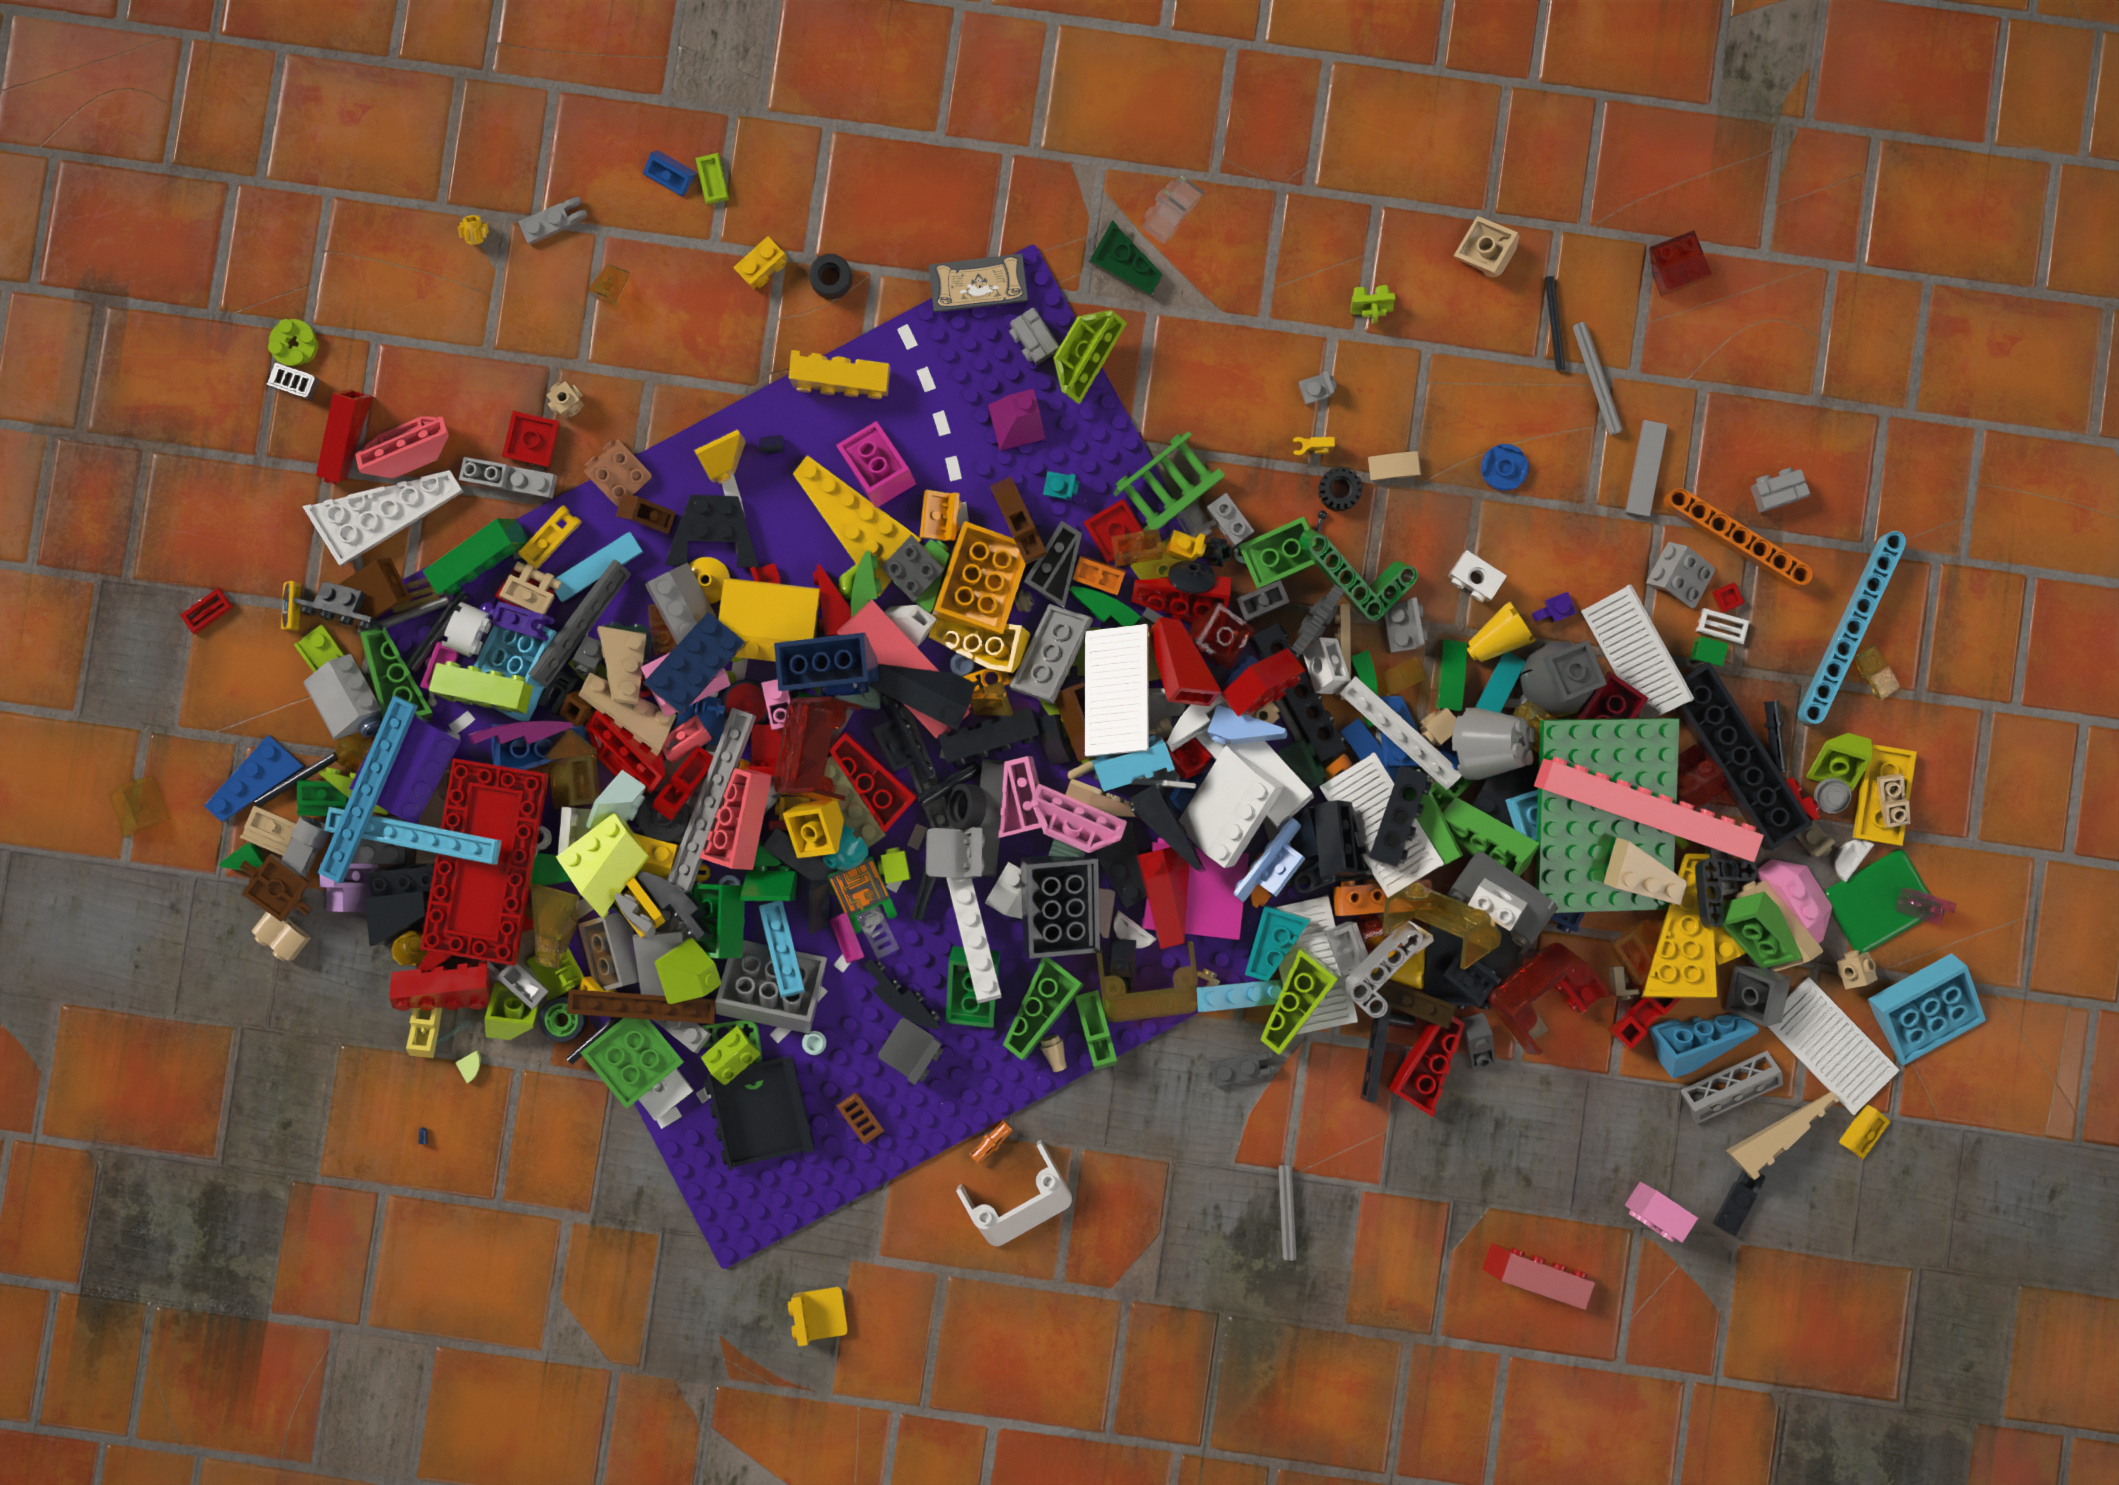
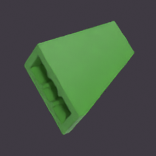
(929, 596)

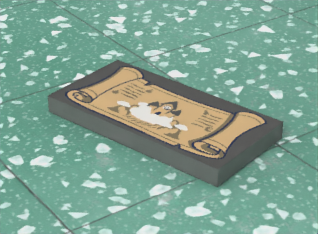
(978, 283)

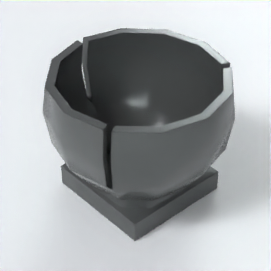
(1561, 677)

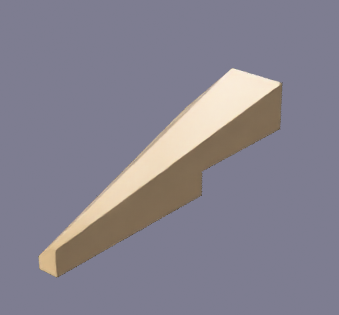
(1768, 1143)

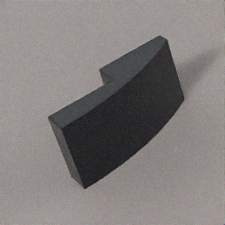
(1055, 745)

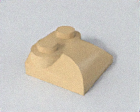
(1488, 247)

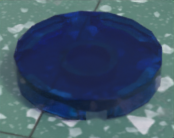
(845, 689)

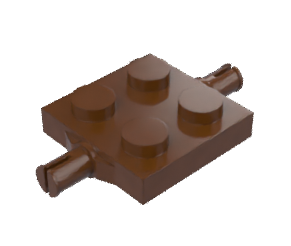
(276, 887)

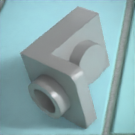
(1317, 388)

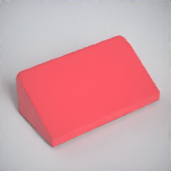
(690, 735)

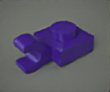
(1556, 607)

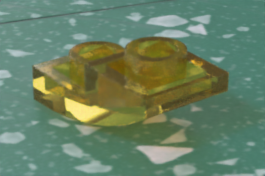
(1877, 670)

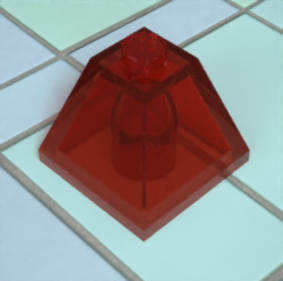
(1220, 635)

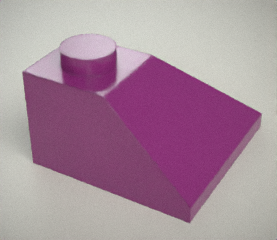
(1017, 420)

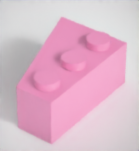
(1018, 790)

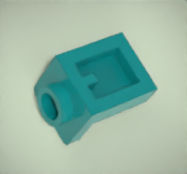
(1060, 486)

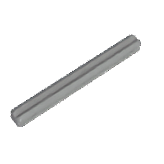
(1597, 378)

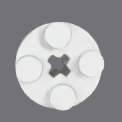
(466, 630)

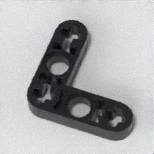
(1716, 876)

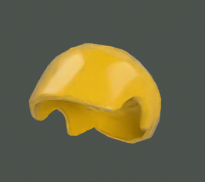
(407, 948)

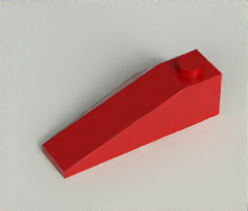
(1162, 596)

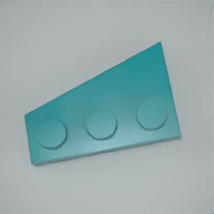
(1274, 939)

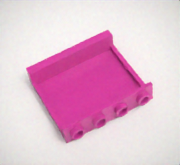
(1210, 897)

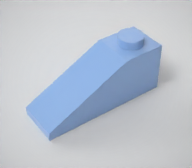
(1231, 729)

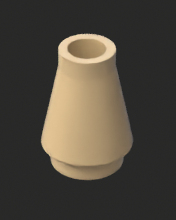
(1053, 1050)

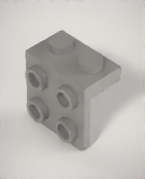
(1681, 573)
(954, 853)

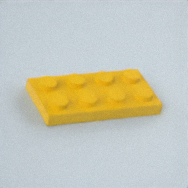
(1869, 818)

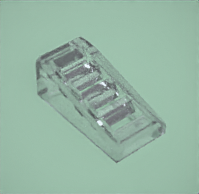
(866, 927)

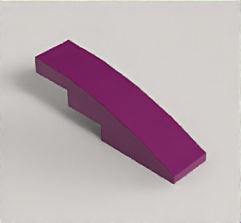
(529, 730)

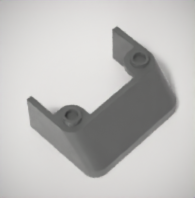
(1537, 911)

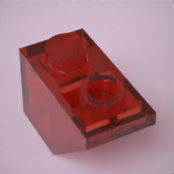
(1370, 930)

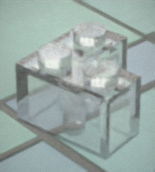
(1171, 208)

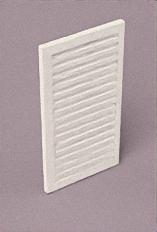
(1637, 651)
(1116, 691)
(1369, 790)
(1338, 1005)
(1832, 1046)

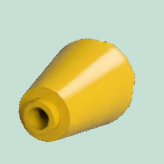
(1500, 635)
(1411, 972)

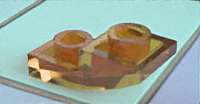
(661, 637)

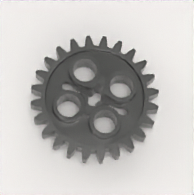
(1322, 613)

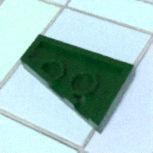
(1124, 261)

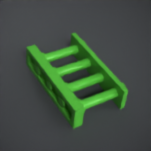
(1190, 492)

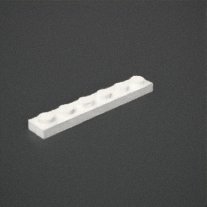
(1400, 733)
(974, 939)

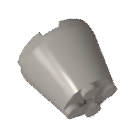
(1491, 743)

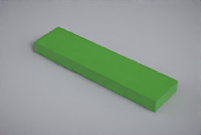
(1436, 827)

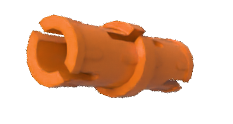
(991, 1142)

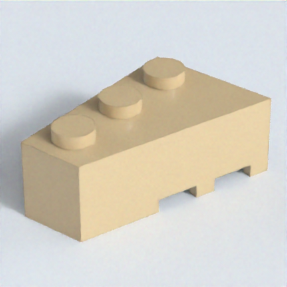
(1641, 874)

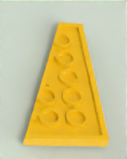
(1685, 949)

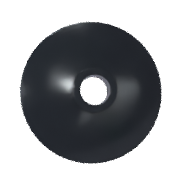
(1191, 577)

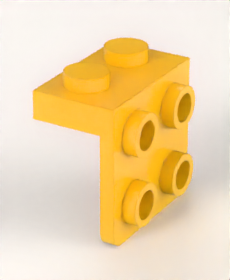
(817, 1315)

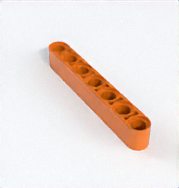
(1749, 538)

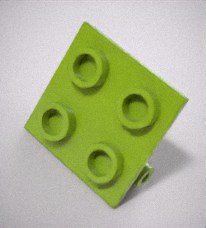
(558, 980)

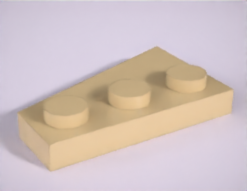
(623, 661)

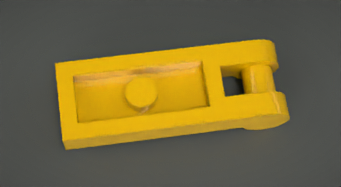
(549, 537)

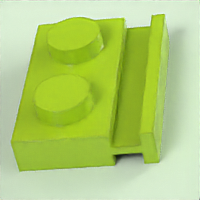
(318, 648)

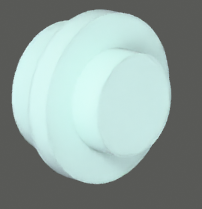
(814, 1043)

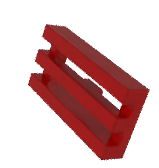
(212, 618)

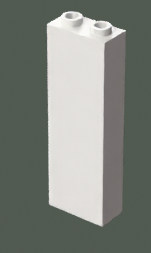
(1295, 793)

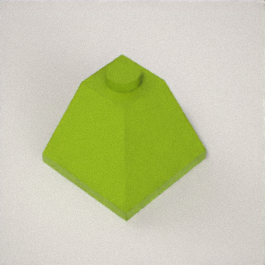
(1842, 758)
(687, 972)
(507, 1014)

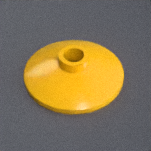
(716, 571)

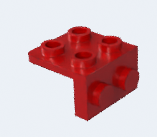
(765, 748)

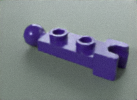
(517, 619)

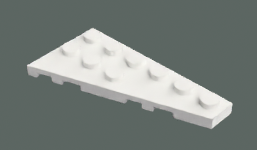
(372, 516)

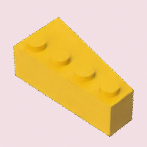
(839, 375)

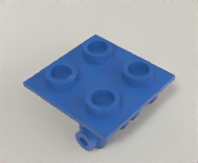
(711, 715)

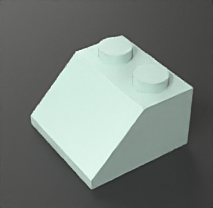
(620, 797)

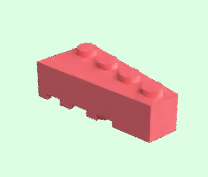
(739, 821)

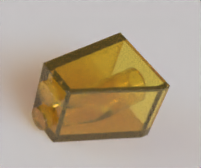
(553, 923)

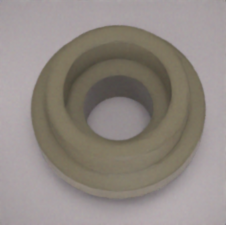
(1023, 601)

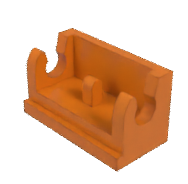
(1099, 574)

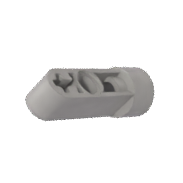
(305, 843)

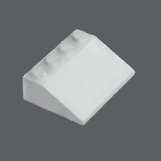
(1229, 807)

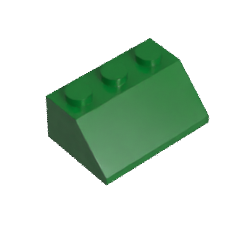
(723, 918)

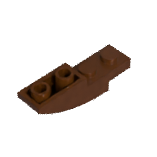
(1018, 520)

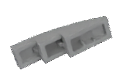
(520, 982)

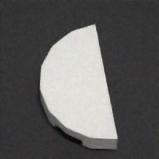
(1850, 856)
(1127, 929)

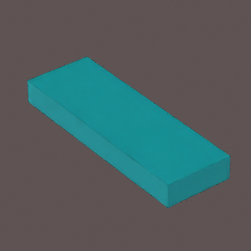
(1501, 682)

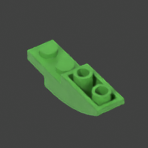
(865, 583)

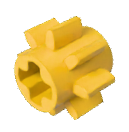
(473, 229)

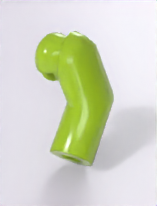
(846, 582)

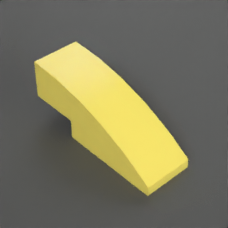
(423, 1032)

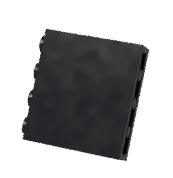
(1503, 960)
(761, 1120)

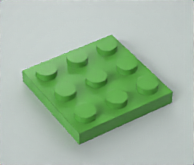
(632, 1058)

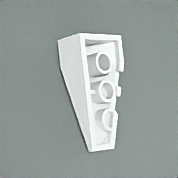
(1007, 894)

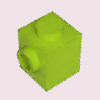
(894, 866)

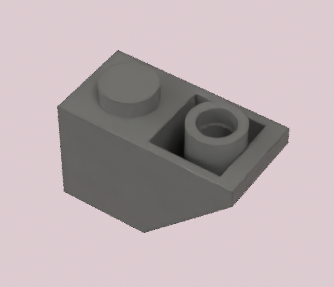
(1478, 1041)

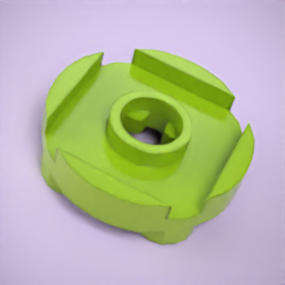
(298, 355)

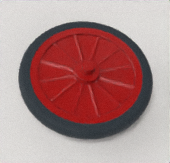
(748, 697)

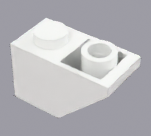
(912, 621)

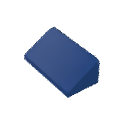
(669, 172)

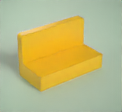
(645, 904)

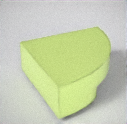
(469, 1066)

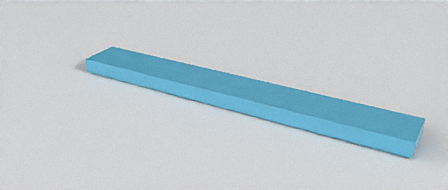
(424, 837)

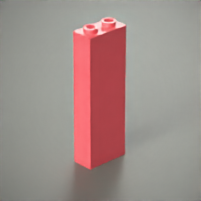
(894, 649)

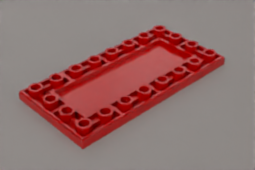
(478, 905)

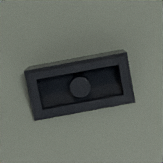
(818, 906)

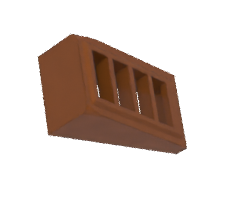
(856, 1097)

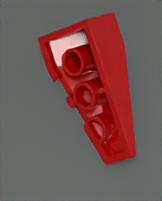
(1166, 887)

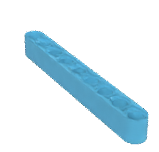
(1861, 622)

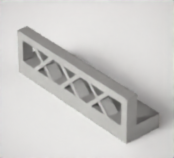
(1736, 1091)

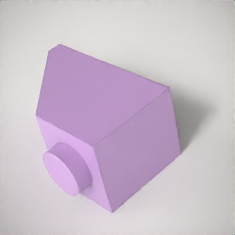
(355, 878)

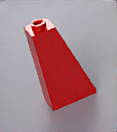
(342, 434)
(1181, 665)

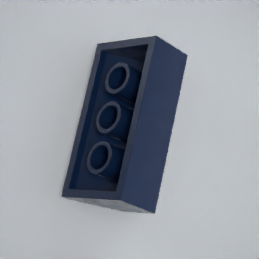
(825, 662)

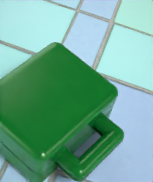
(1869, 898)

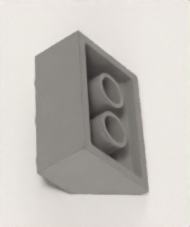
(679, 600)
(342, 696)
(610, 951)

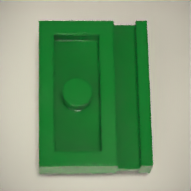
(317, 796)

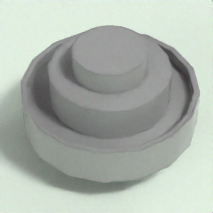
(1832, 795)

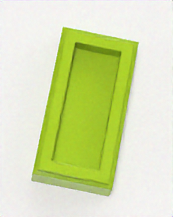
(712, 179)

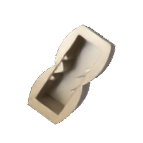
(283, 937)

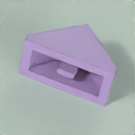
(346, 899)

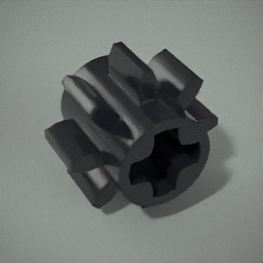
(1217, 552)

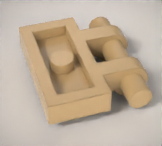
(527, 595)

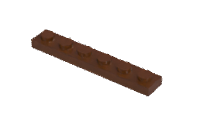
(640, 1006)

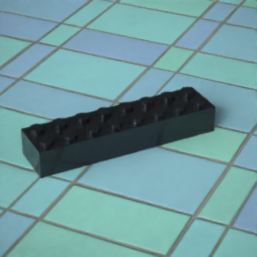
(1748, 769)

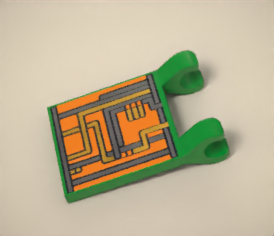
(860, 891)

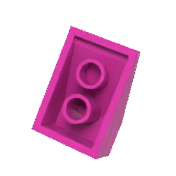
(876, 464)

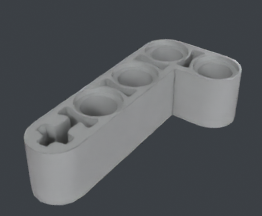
(1387, 967)

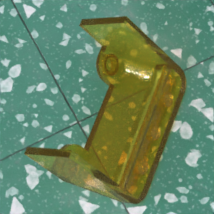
(1472, 924)
(1150, 1004)

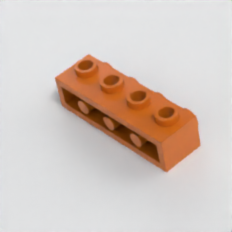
(1363, 899)

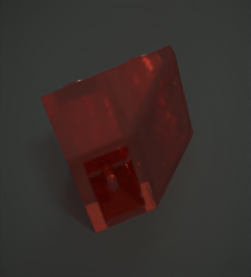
(1678, 263)
(1698, 777)

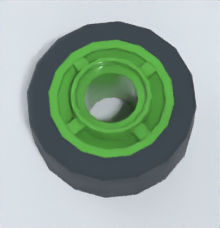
(553, 1029)

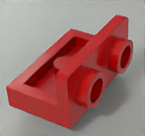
(1189, 758)

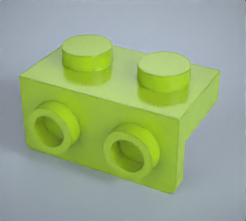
(730, 1056)

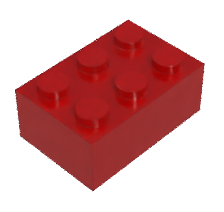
(1263, 683)

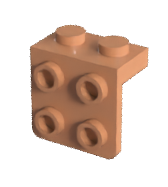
(617, 471)

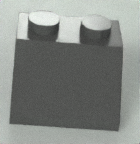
(1757, 994)

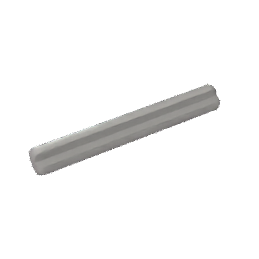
(1287, 1212)

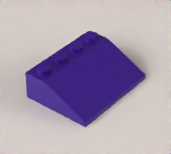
(416, 768)

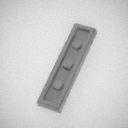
(1646, 468)

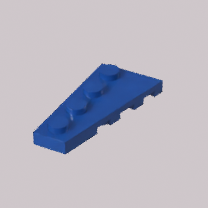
(259, 773)

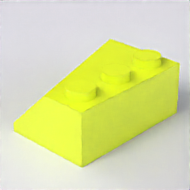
(604, 862)

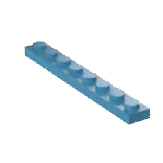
(367, 789)

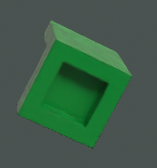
(1708, 650)

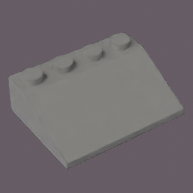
(752, 991)

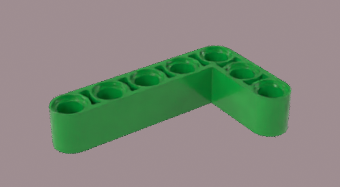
(1351, 580)

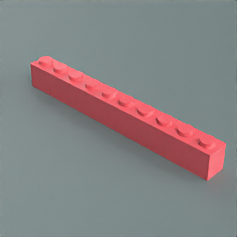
(1648, 810)

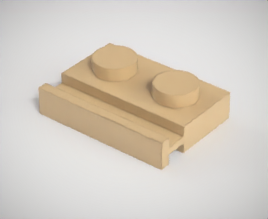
(268, 830)

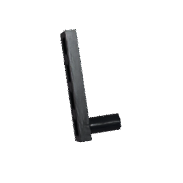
(1376, 1050)

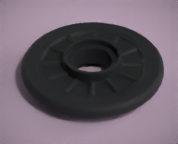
(660, 831)

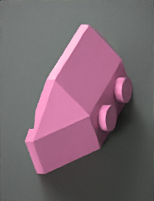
(1075, 821)
(1800, 893)

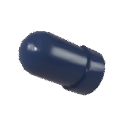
(423, 1136)

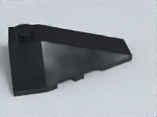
(933, 693)
(1159, 814)

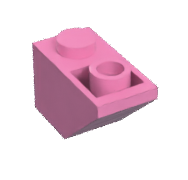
(776, 703)

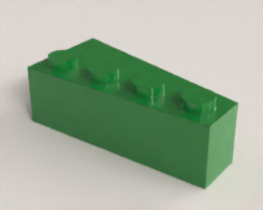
(476, 555)

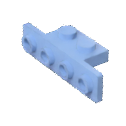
(1275, 864)

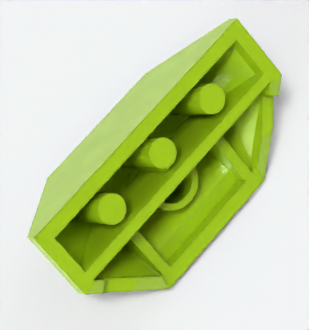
(1086, 351)

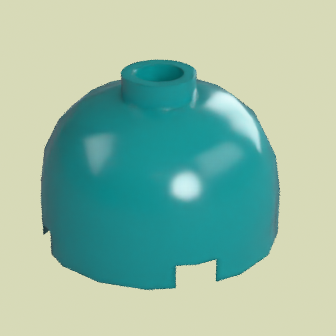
(850, 852)

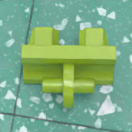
(1372, 305)

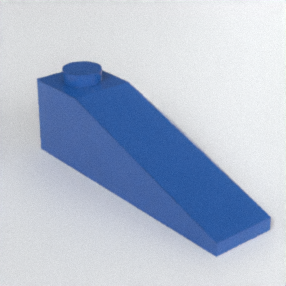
(526, 756)

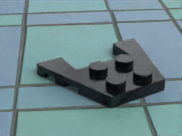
(713, 521)

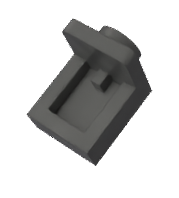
(588, 656)

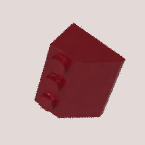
(1614, 701)

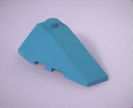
(1691, 1044)

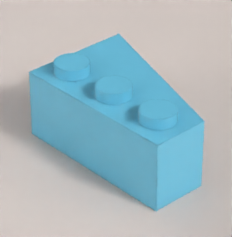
(1122, 768)

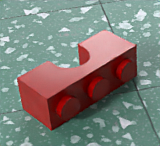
(1634, 1023)

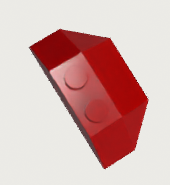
(621, 751)

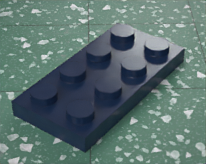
(694, 663)

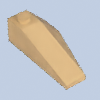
(1098, 799)

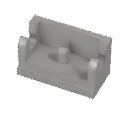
(1347, 947)

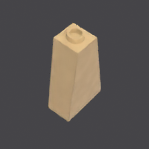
(1806, 943)

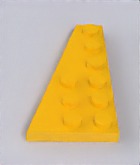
(852, 517)

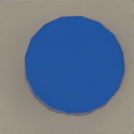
(1504, 467)

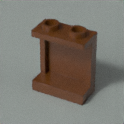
(381, 585)

